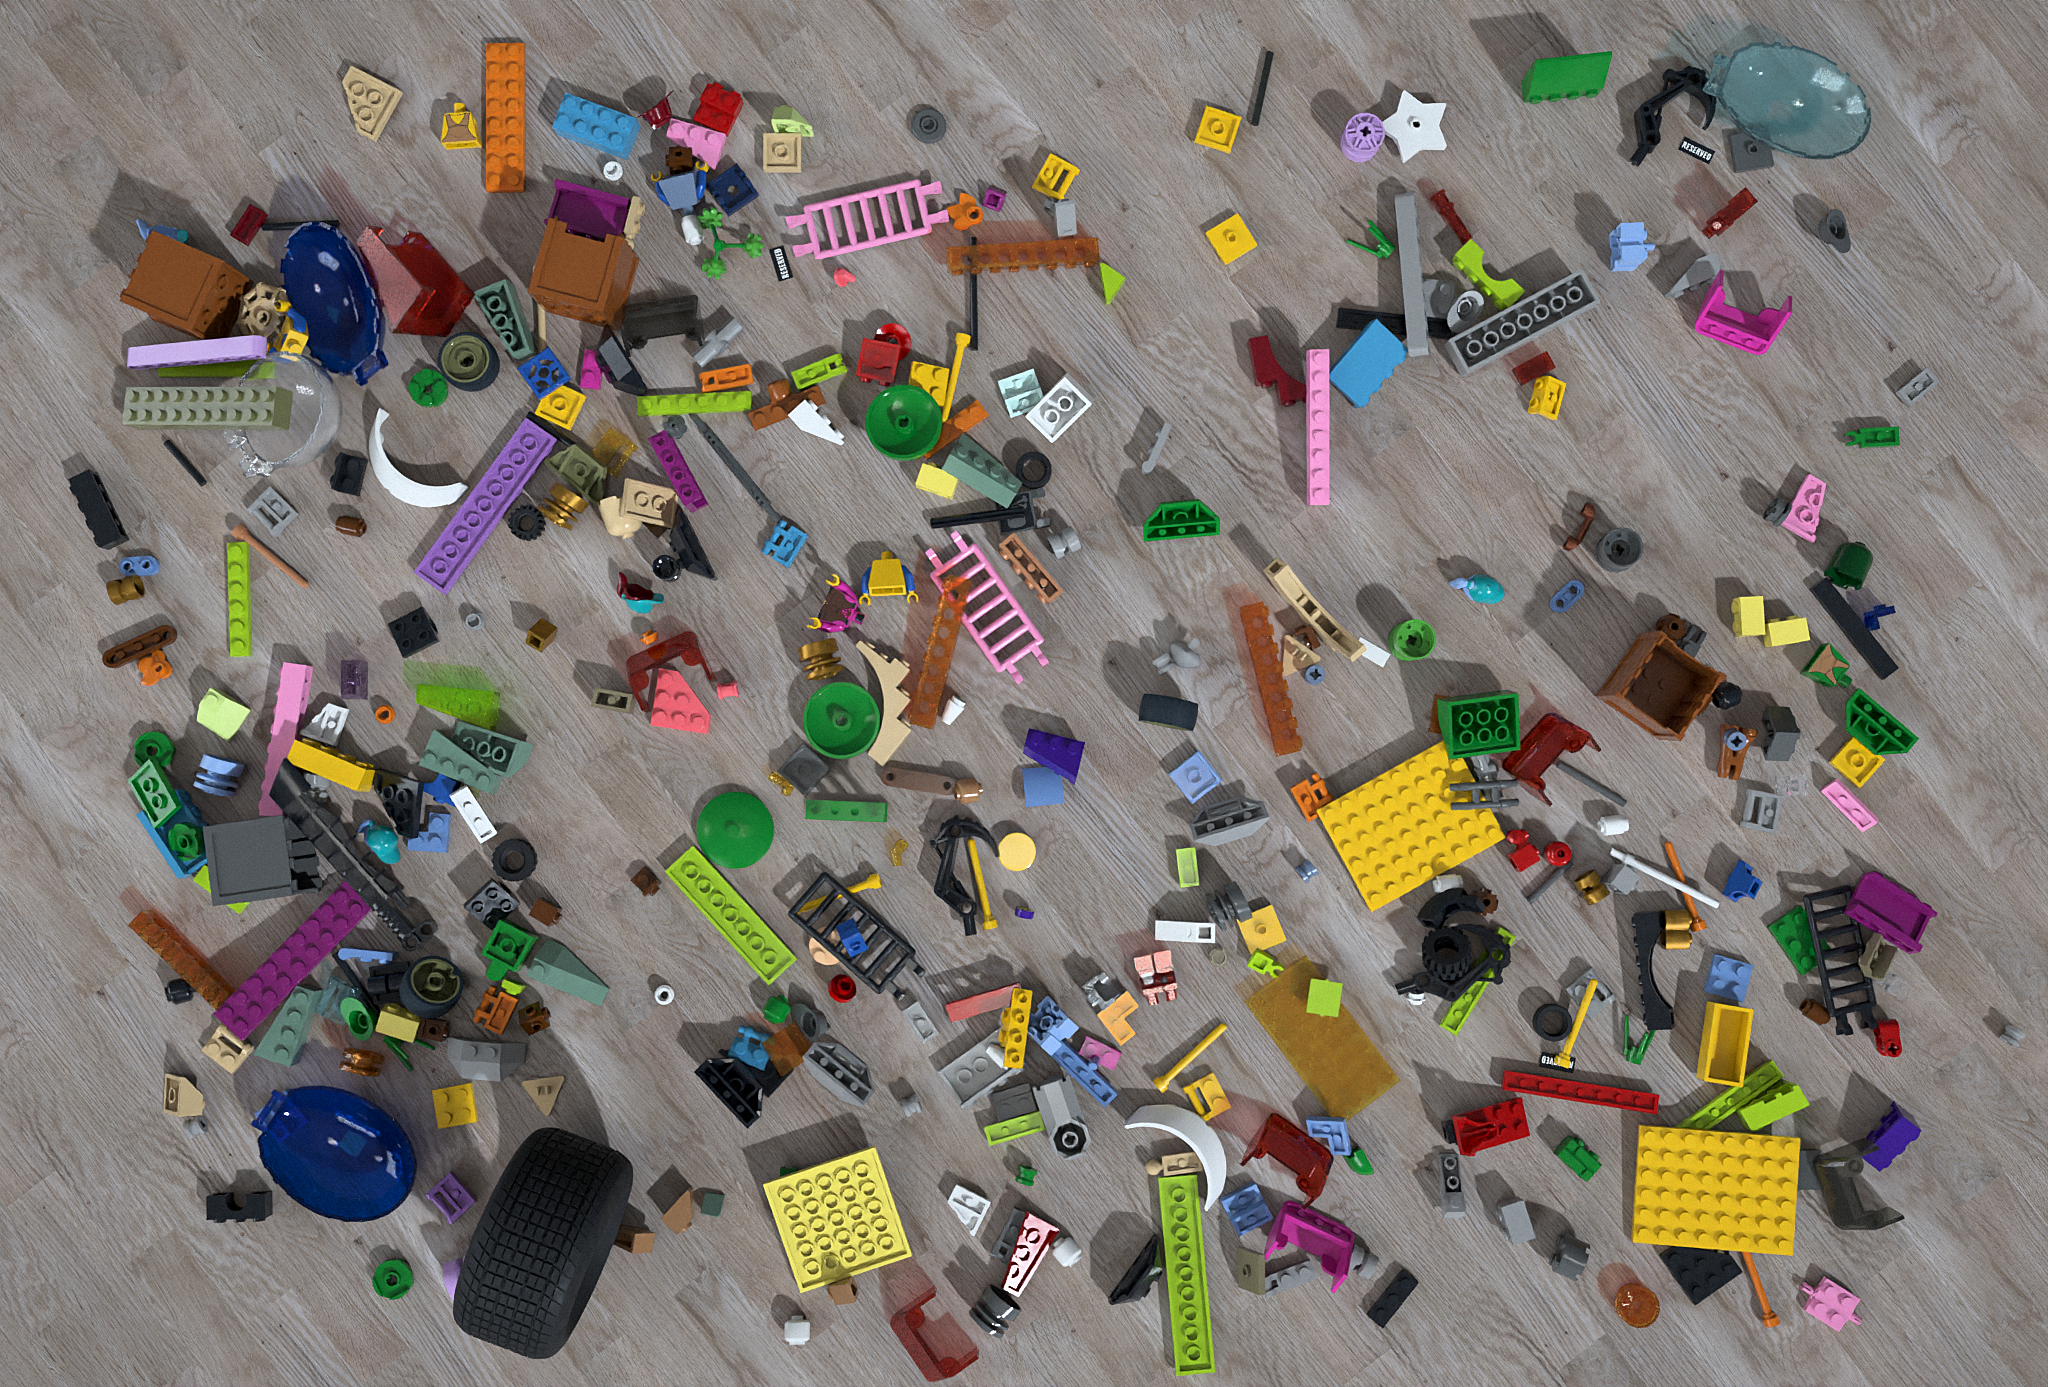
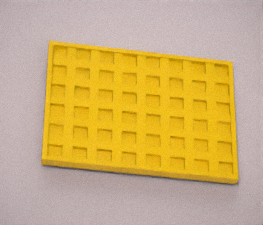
(1402, 826)
(1715, 1189)

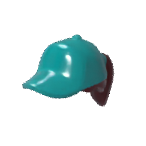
(636, 596)

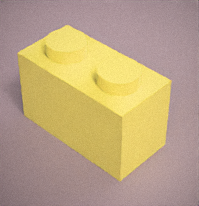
(936, 481)
(1748, 616)
(1786, 632)
(398, 1023)

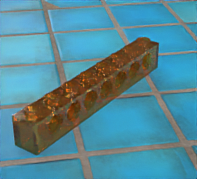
(1088, 245)
(934, 640)
(1266, 689)
(182, 958)

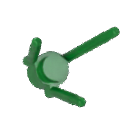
(1385, 246)
(395, 1045)
(1636, 1054)

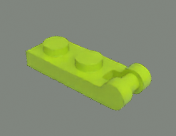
(818, 372)

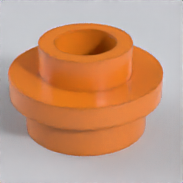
(649, 637)
(379, 714)

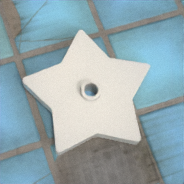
(1412, 139)

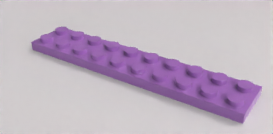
(486, 506)

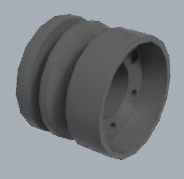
(1622, 540)
(1228, 906)
(993, 1314)

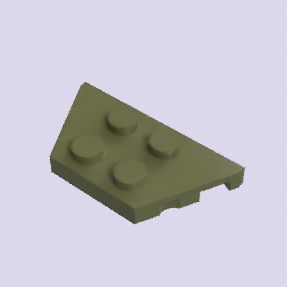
(581, 471)

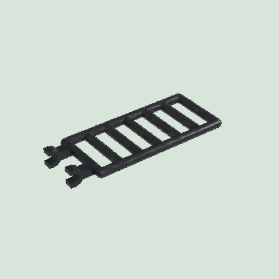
(867, 915)
(1864, 1007)

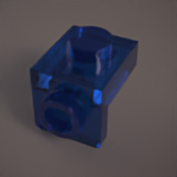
(1871, 618)

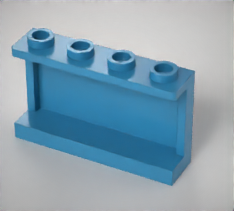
(1367, 363)
(186, 813)

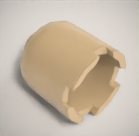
(617, 525)

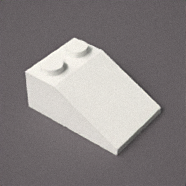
(1060, 407)

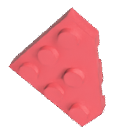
(678, 705)

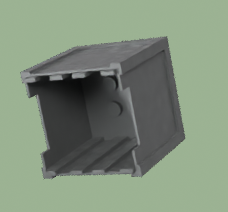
(259, 860)

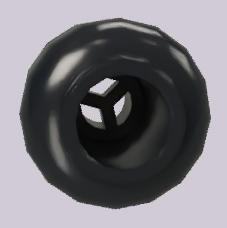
(1726, 696)
(179, 991)

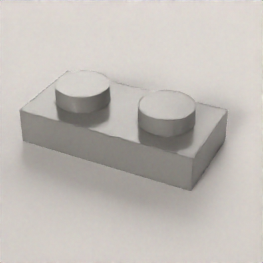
(1917, 387)
(920, 1022)

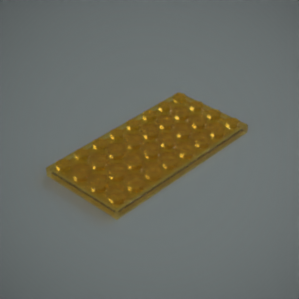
(1325, 1051)

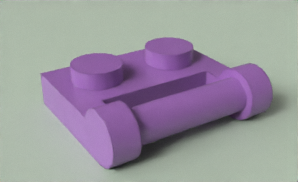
(455, 1193)

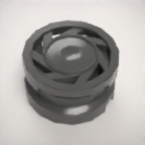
(1777, 511)

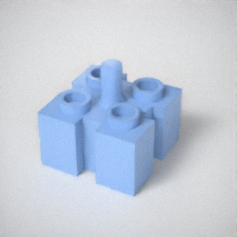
(1628, 246)
(1050, 1025)

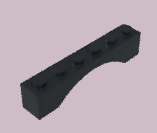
(1658, 1011)

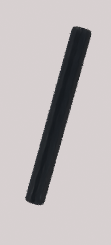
(977, 517)

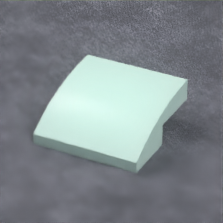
(1020, 392)

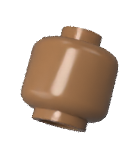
(967, 790)

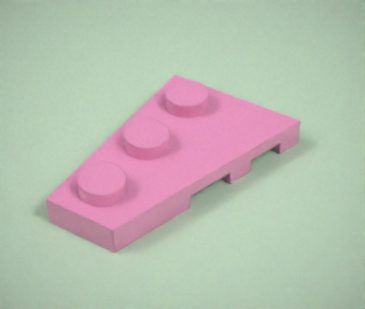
(705, 143)
(1805, 509)

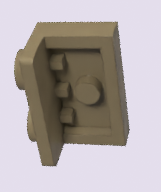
(1877, 957)

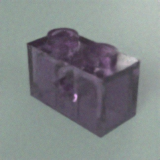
(354, 680)

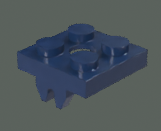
(732, 177)

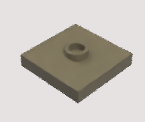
(1251, 1270)

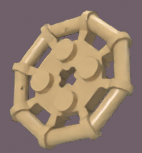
(260, 307)

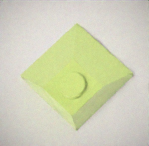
(221, 713)

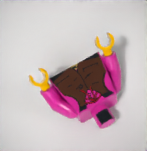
(838, 608)

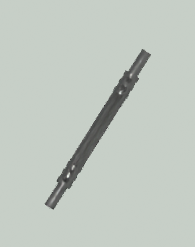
(737, 469)

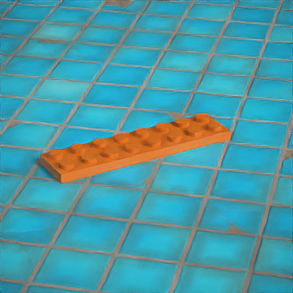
(505, 117)

